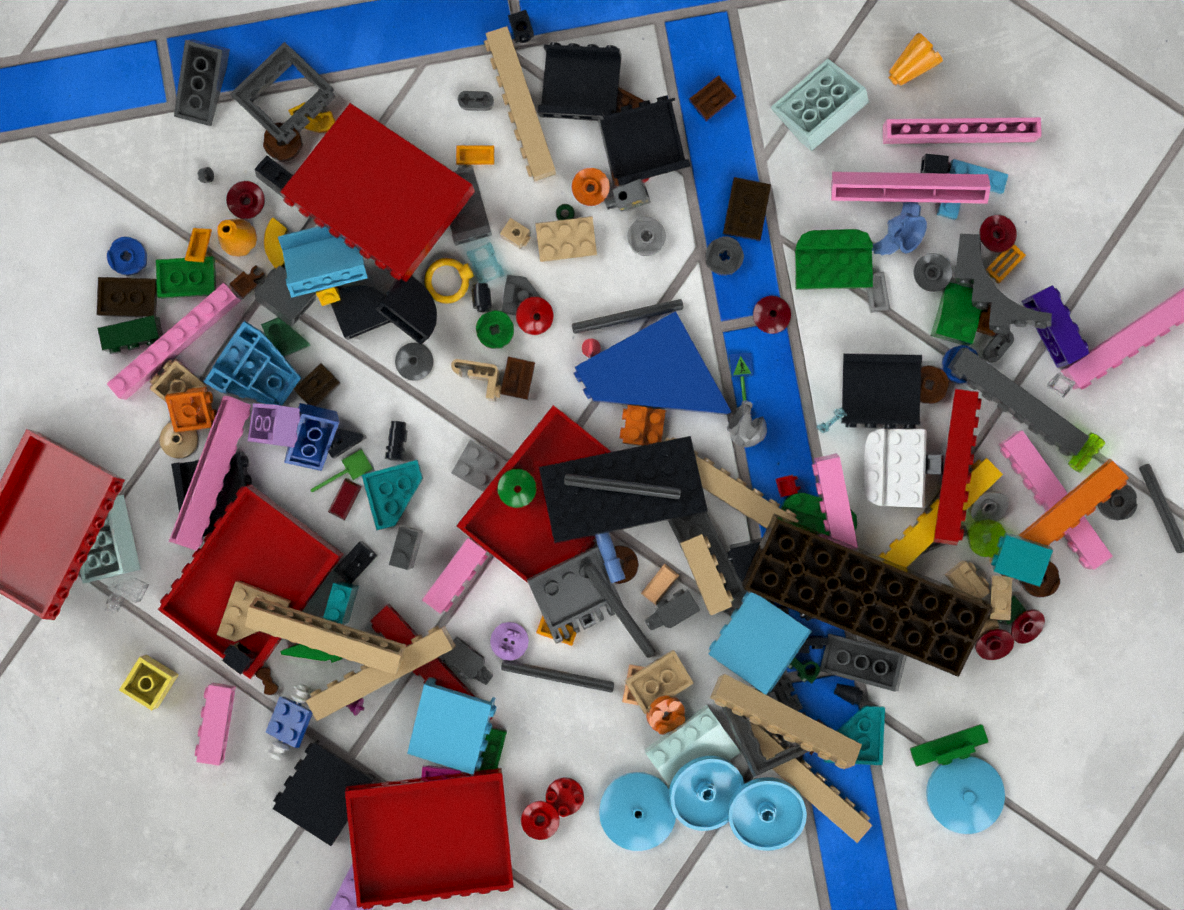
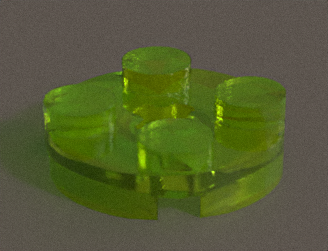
(976, 533)

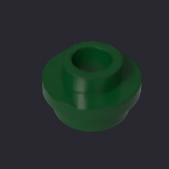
(569, 208)

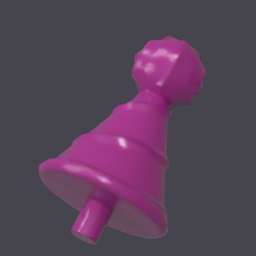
(356, 706)

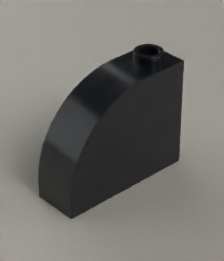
(410, 308)
(357, 310)
(742, 555)

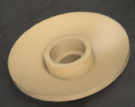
(181, 449)

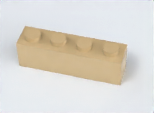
(706, 575)

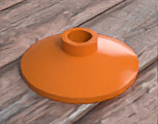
(591, 177)

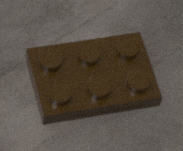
(746, 209)
(126, 297)

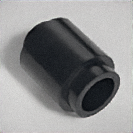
(481, 297)

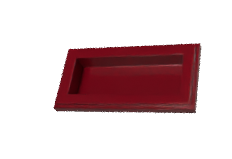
(344, 499)

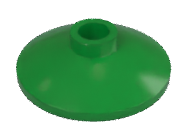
(509, 481)

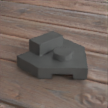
(515, 291)

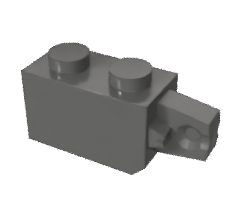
(673, 611)
(467, 661)

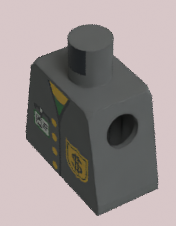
(636, 196)

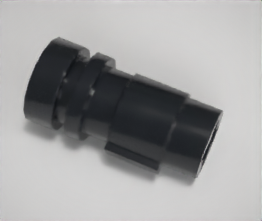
(396, 439)

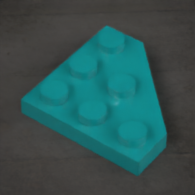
(391, 492)
(867, 729)

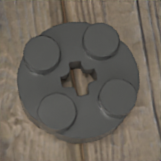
(718, 247)
(1127, 507)

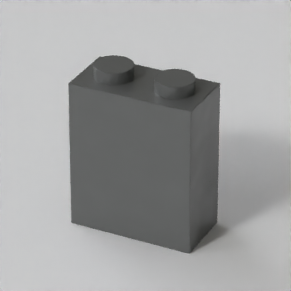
(276, 297)
(405, 547)

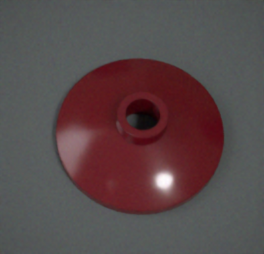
(237, 196)
(1005, 230)
(763, 319)
(1027, 626)
(994, 644)

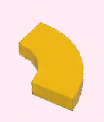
(320, 123)
(271, 242)

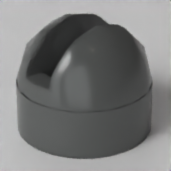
(209, 175)

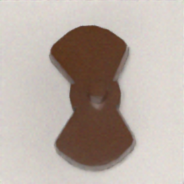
(265, 675)

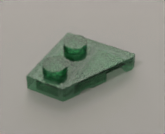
(284, 337)

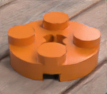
(672, 720)

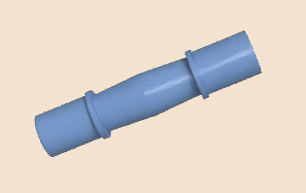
(610, 558)

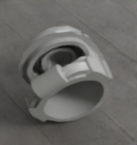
(743, 429)

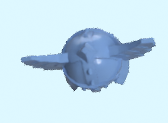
(904, 231)

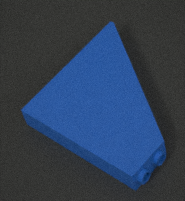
(653, 370)

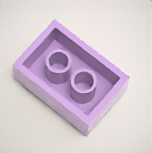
(274, 424)

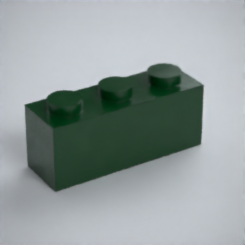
(130, 334)

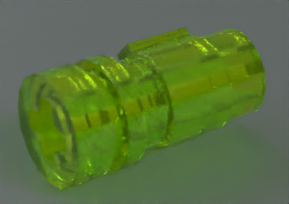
(1087, 452)

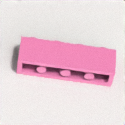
(454, 576)
(215, 723)

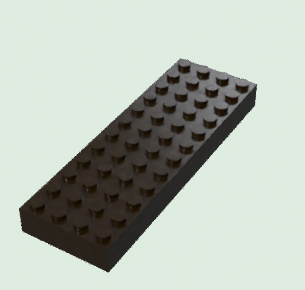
(866, 595)

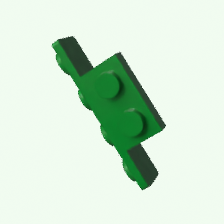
(950, 747)

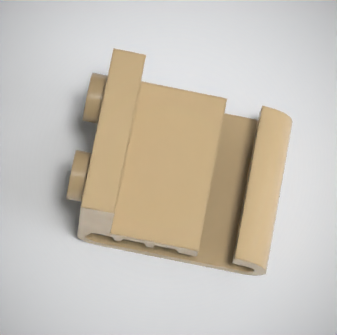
(483, 372)

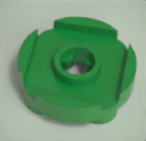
(492, 319)

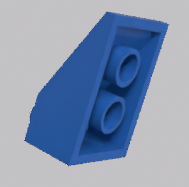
(314, 437)

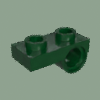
(800, 667)

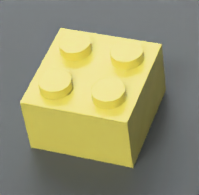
(148, 682)

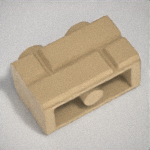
(965, 579)
(1001, 597)

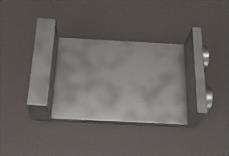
(472, 219)

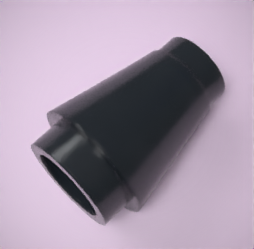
(849, 693)

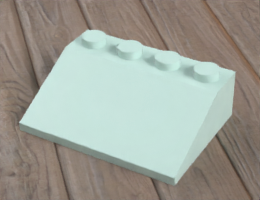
(820, 104)
(114, 547)
(695, 738)

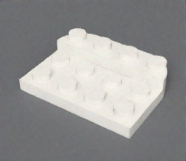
(895, 467)

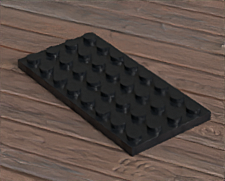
(589, 512)

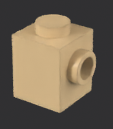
(516, 234)

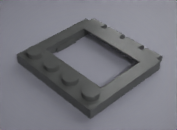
(265, 75)
(749, 744)

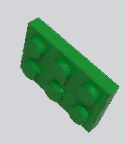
(184, 278)

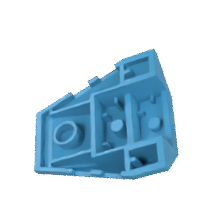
(253, 368)

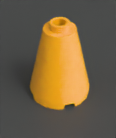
(914, 61)
(236, 236)

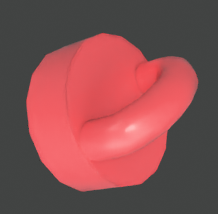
(591, 347)

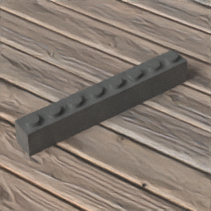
(1018, 402)

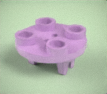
(506, 649)

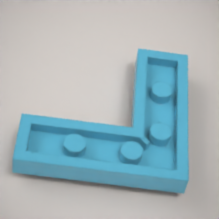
(997, 184)

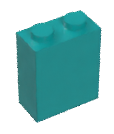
(1021, 559)
(341, 602)

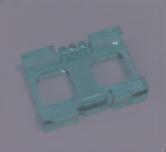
(490, 261)
(839, 413)

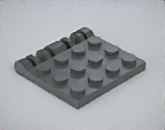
(569, 593)

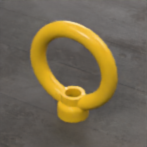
(464, 271)

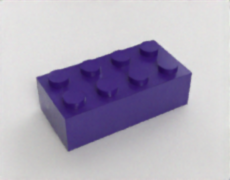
(1063, 336)

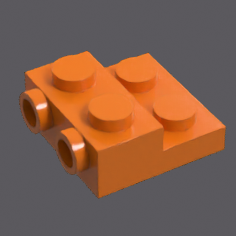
(191, 409)
(642, 425)

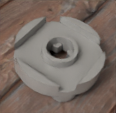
(654, 244)

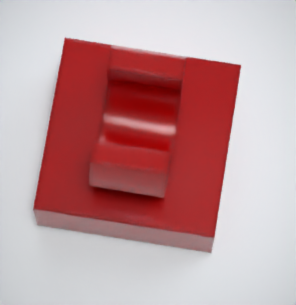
(787, 486)

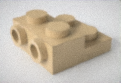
(174, 379)

